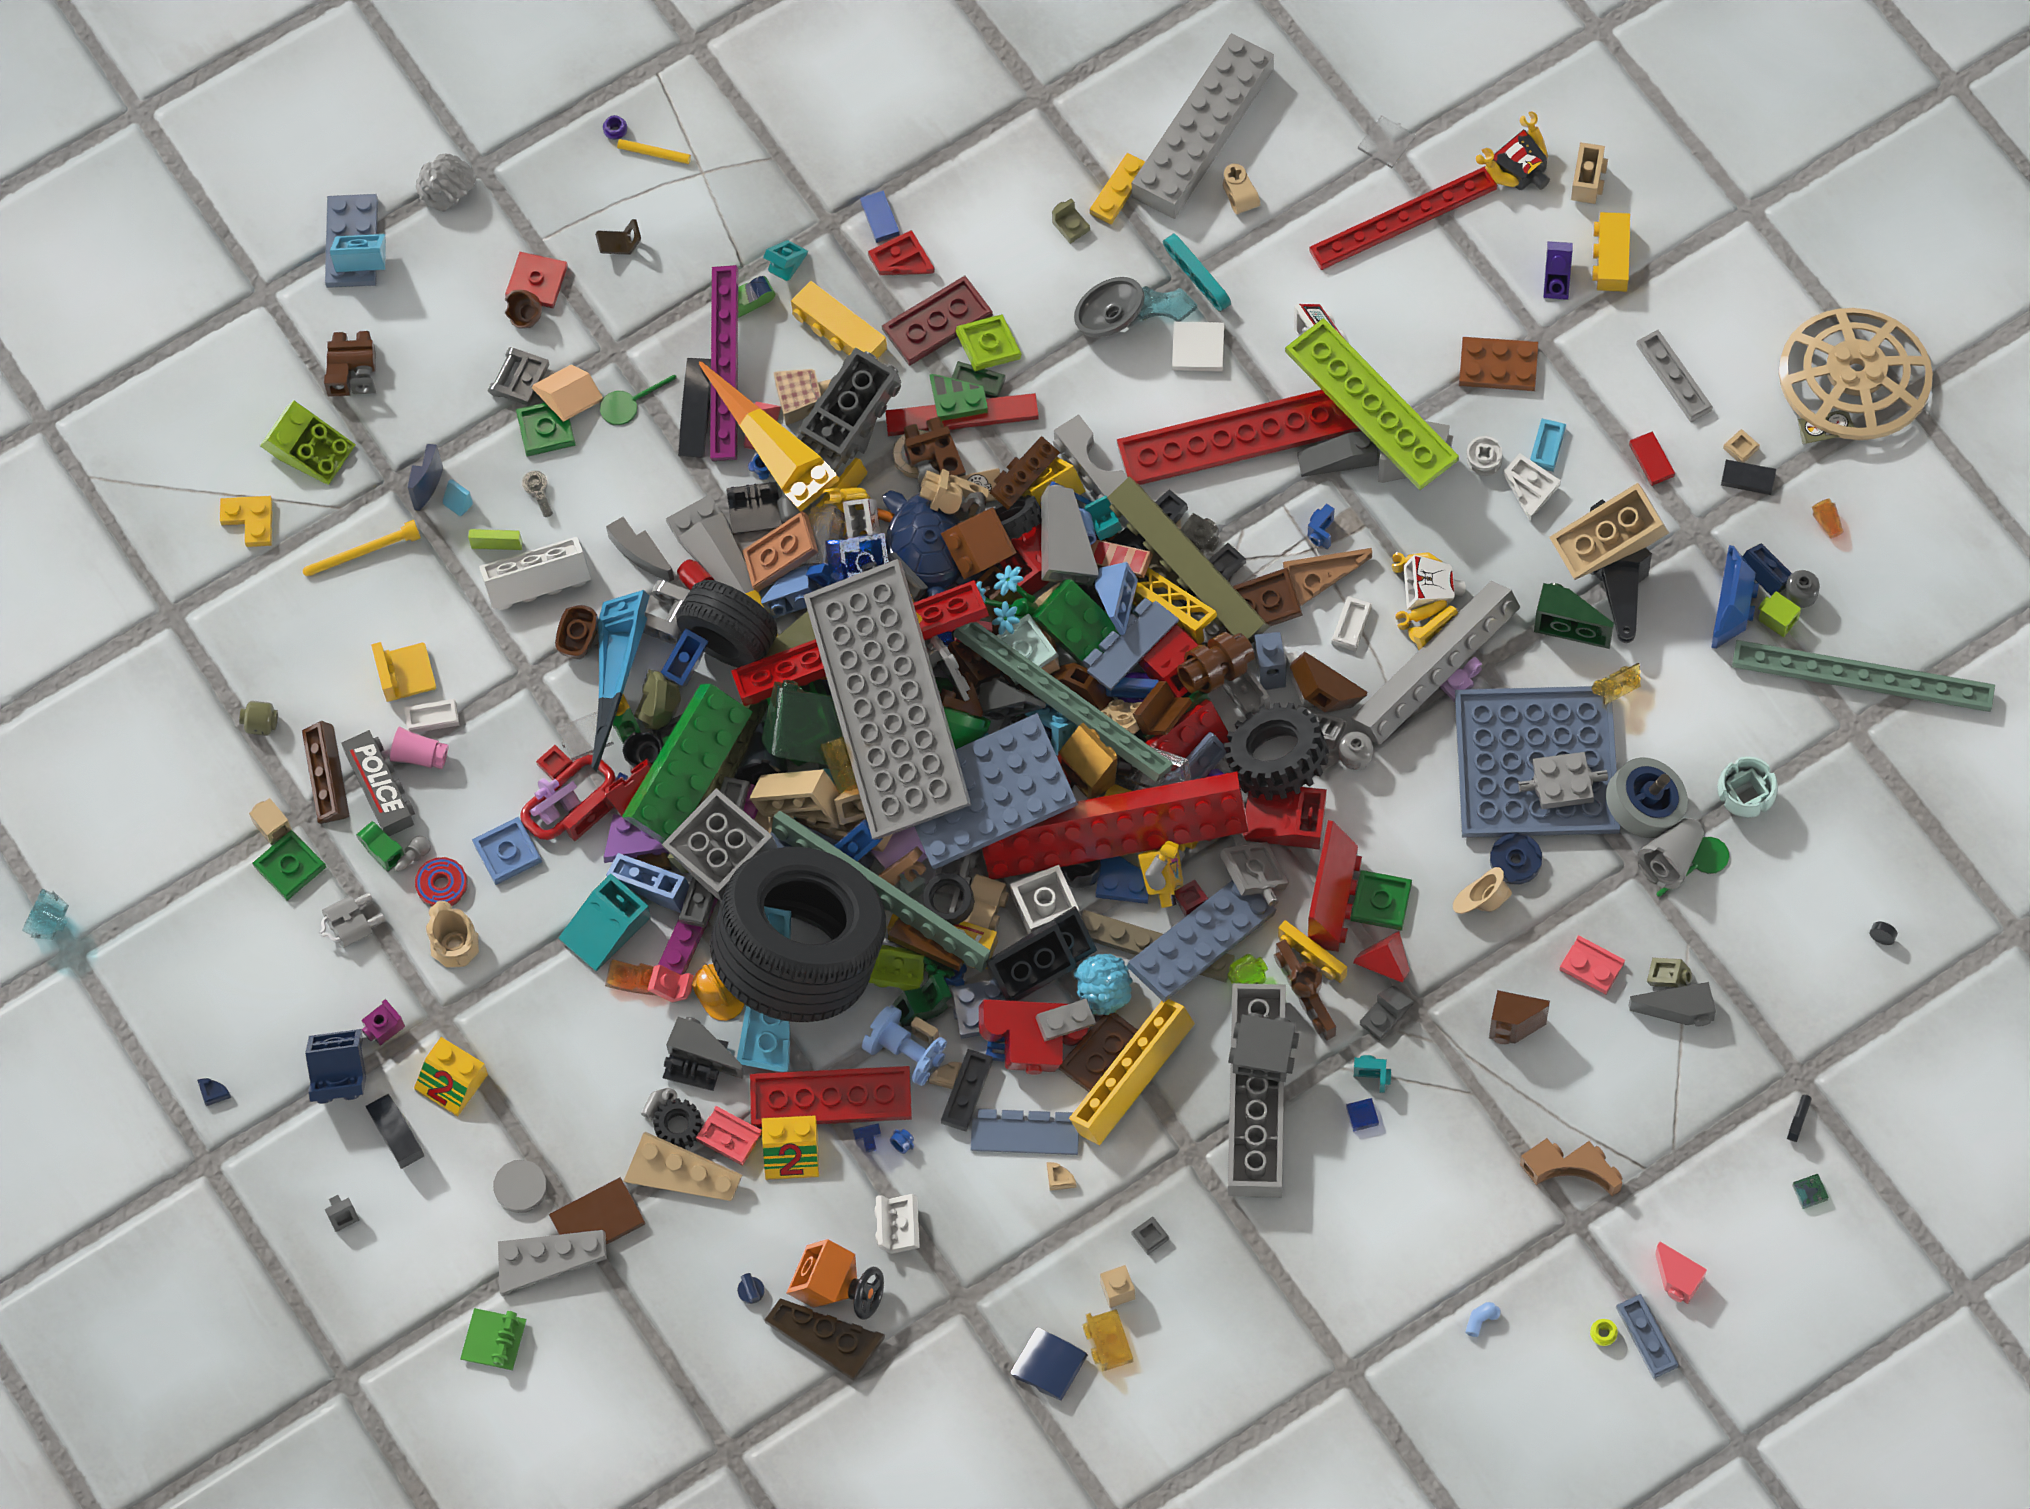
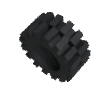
(678, 1109)

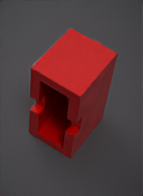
(622, 791)

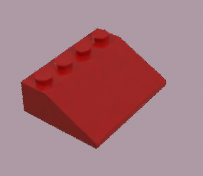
(1333, 888)

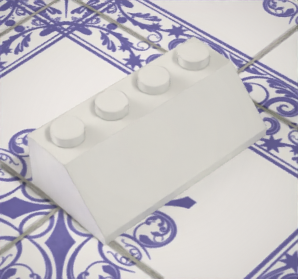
(535, 573)

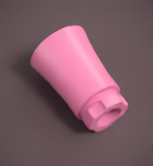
(417, 749)

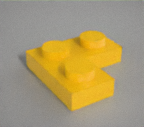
(254, 513)

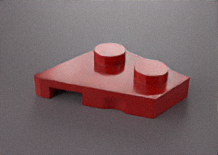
(901, 257)

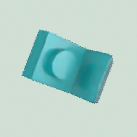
(785, 259)

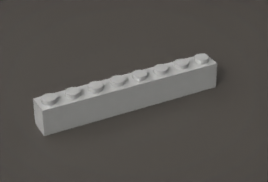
(1435, 662)

